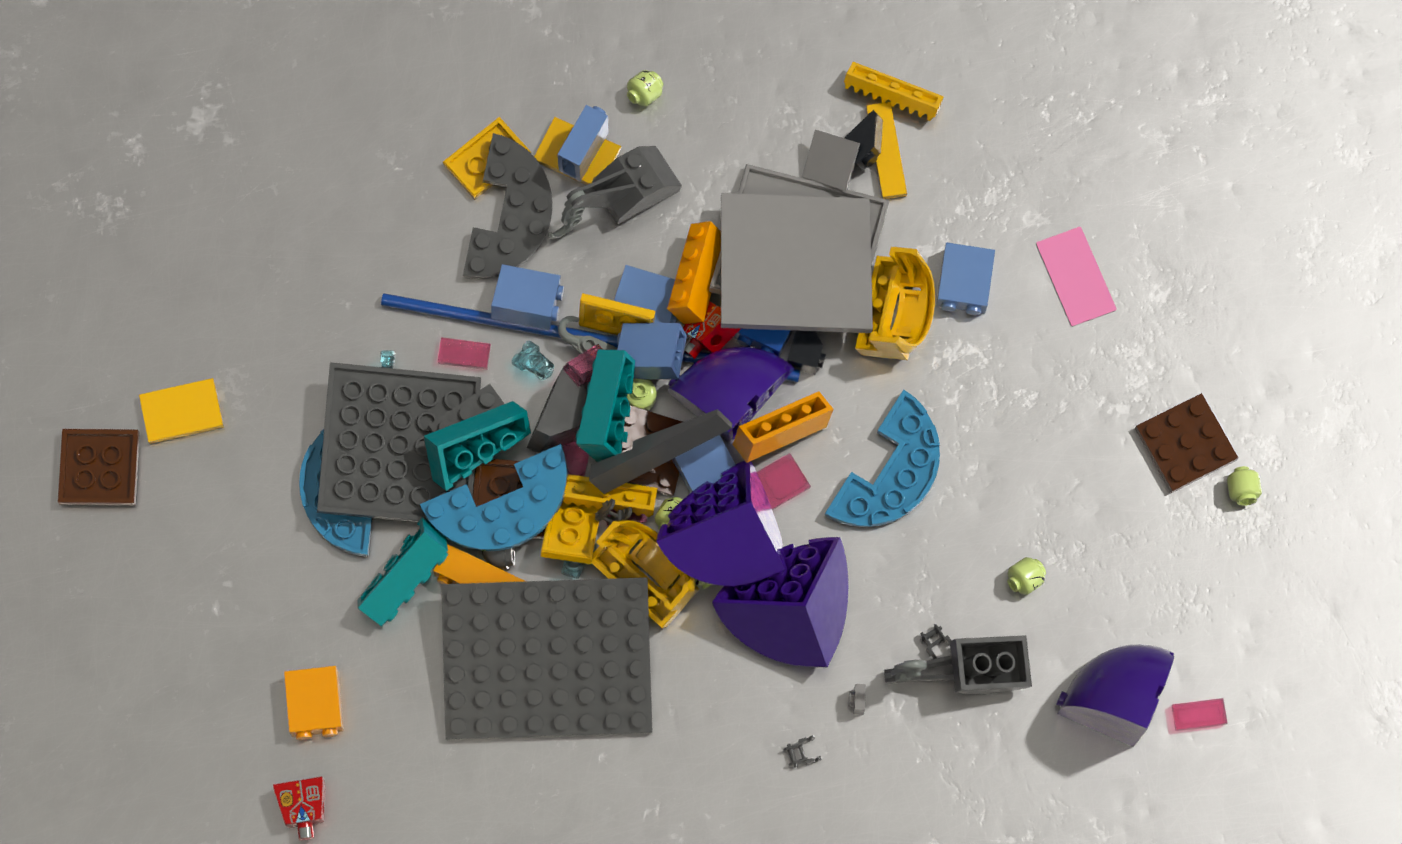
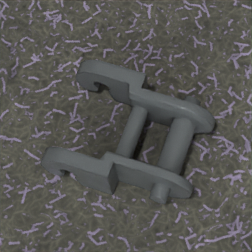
(621, 515)
(937, 630)
(794, 762)

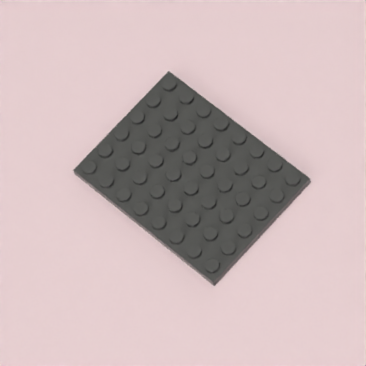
(546, 658)

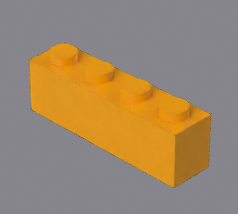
(695, 272)
(782, 426)
(464, 568)

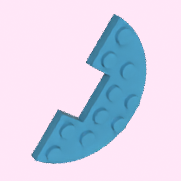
(903, 479)
(507, 519)
(344, 532)

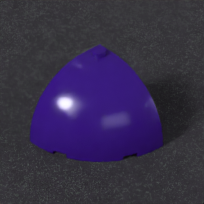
(733, 382)
(725, 531)
(797, 613)
(1118, 691)

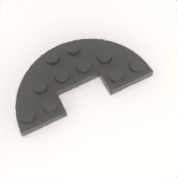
(524, 211)

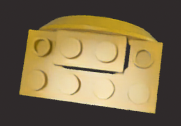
(914, 309)
(615, 562)

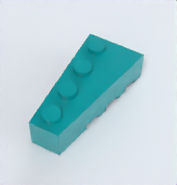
(606, 405)
(474, 441)
(404, 573)

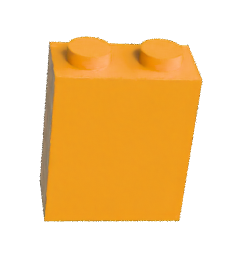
(313, 702)

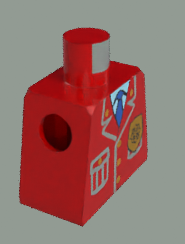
(708, 334)
(302, 804)

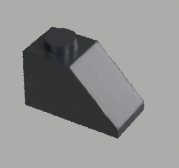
(869, 136)
(806, 352)

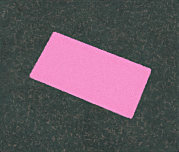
(1076, 276)

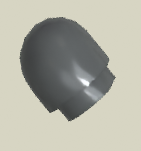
(500, 559)

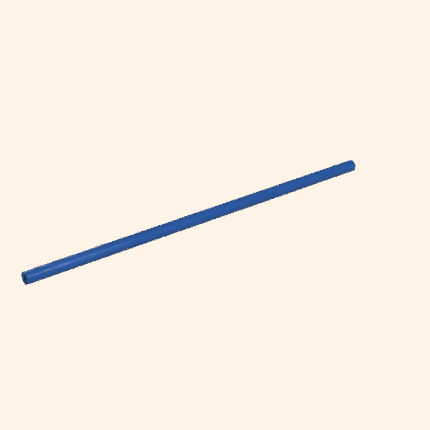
(485, 318)

